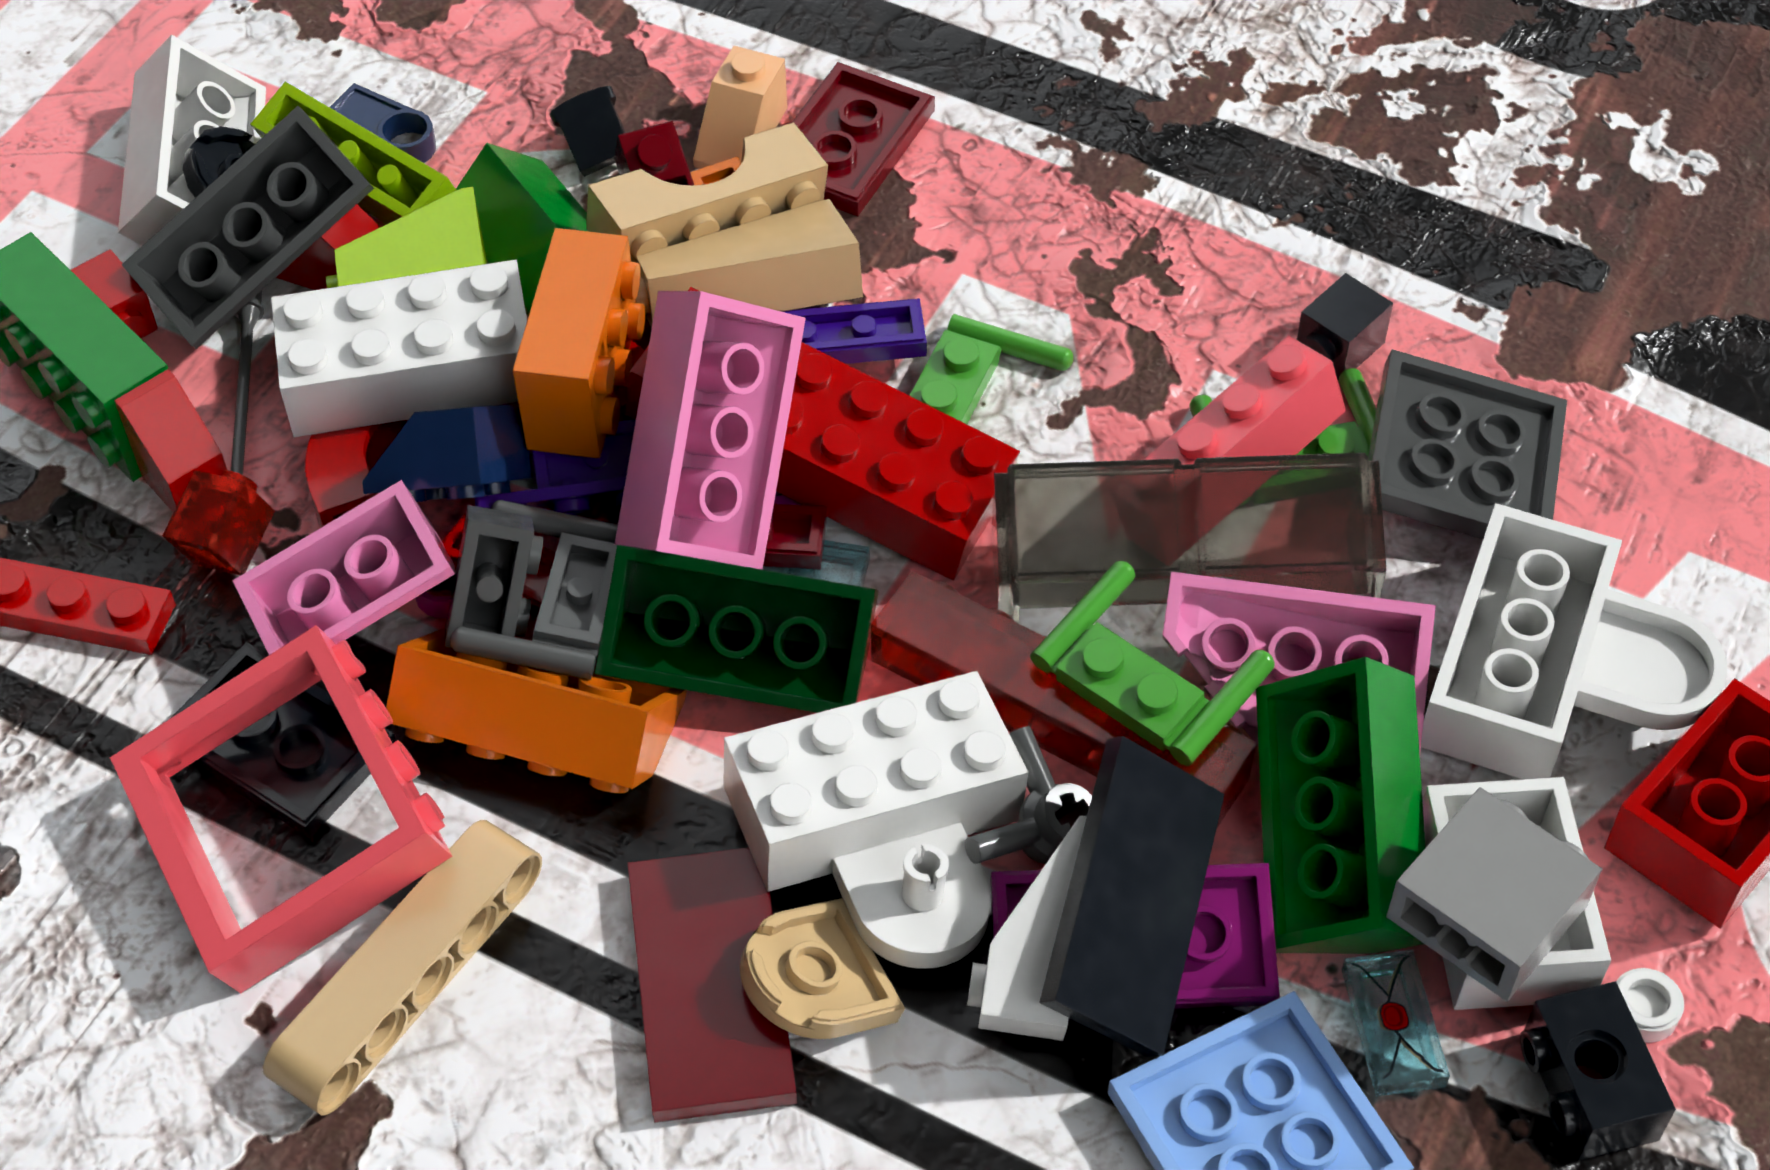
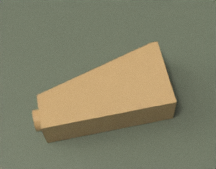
(771, 262)

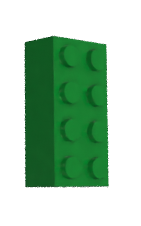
(71, 348)

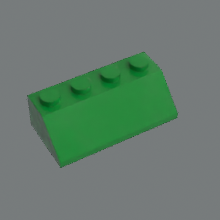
(1339, 804)

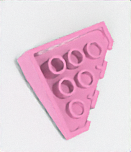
(1302, 629)

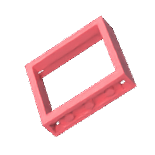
(336, 899)

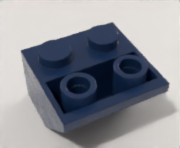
(455, 454)

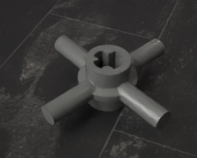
(1043, 816)

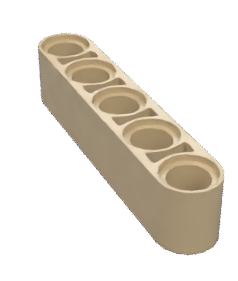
(402, 968)

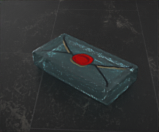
(1395, 1023)

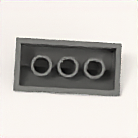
(247, 227)

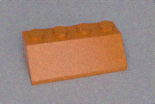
(550, 719)

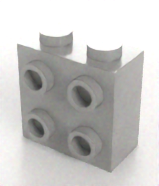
(1493, 892)

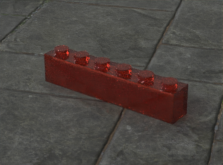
(937, 634)

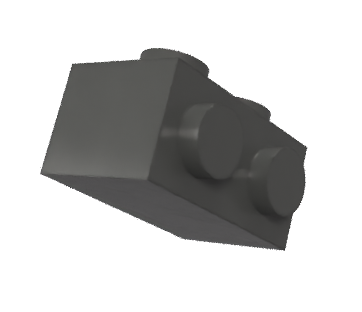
(492, 571)

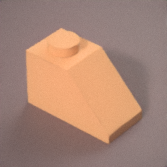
(742, 101)

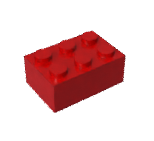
(1705, 809)

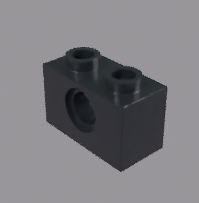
(1598, 1032)

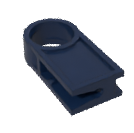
(388, 119)

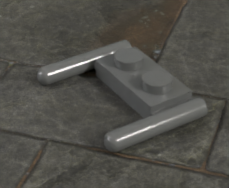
(573, 603)

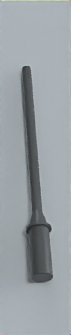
(248, 316)

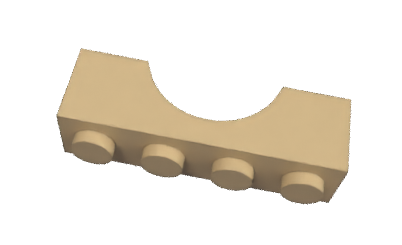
(775, 175)

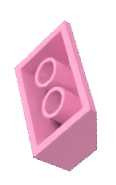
(347, 571)

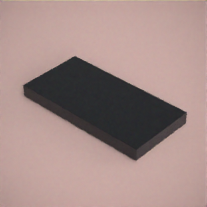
(1133, 898)

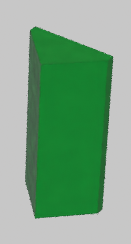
(519, 210)

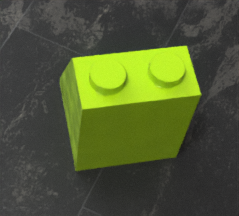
(422, 242)

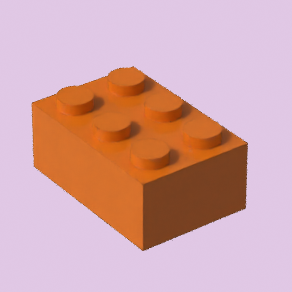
(578, 343)

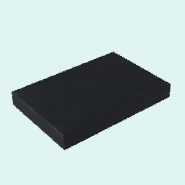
(293, 760)

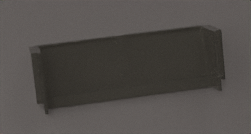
(1234, 518)

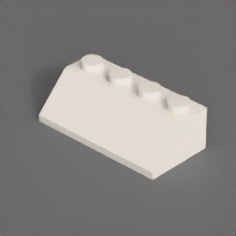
(172, 104)

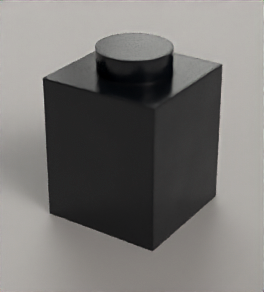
(1346, 323)

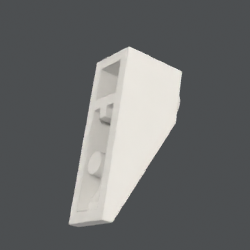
(1021, 952)

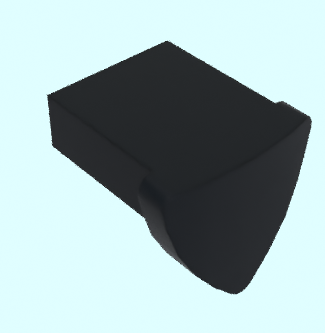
(590, 128)

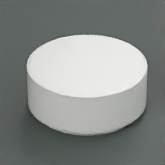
(1653, 1002)

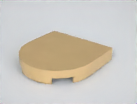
(817, 974)

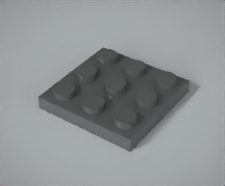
(1463, 443)

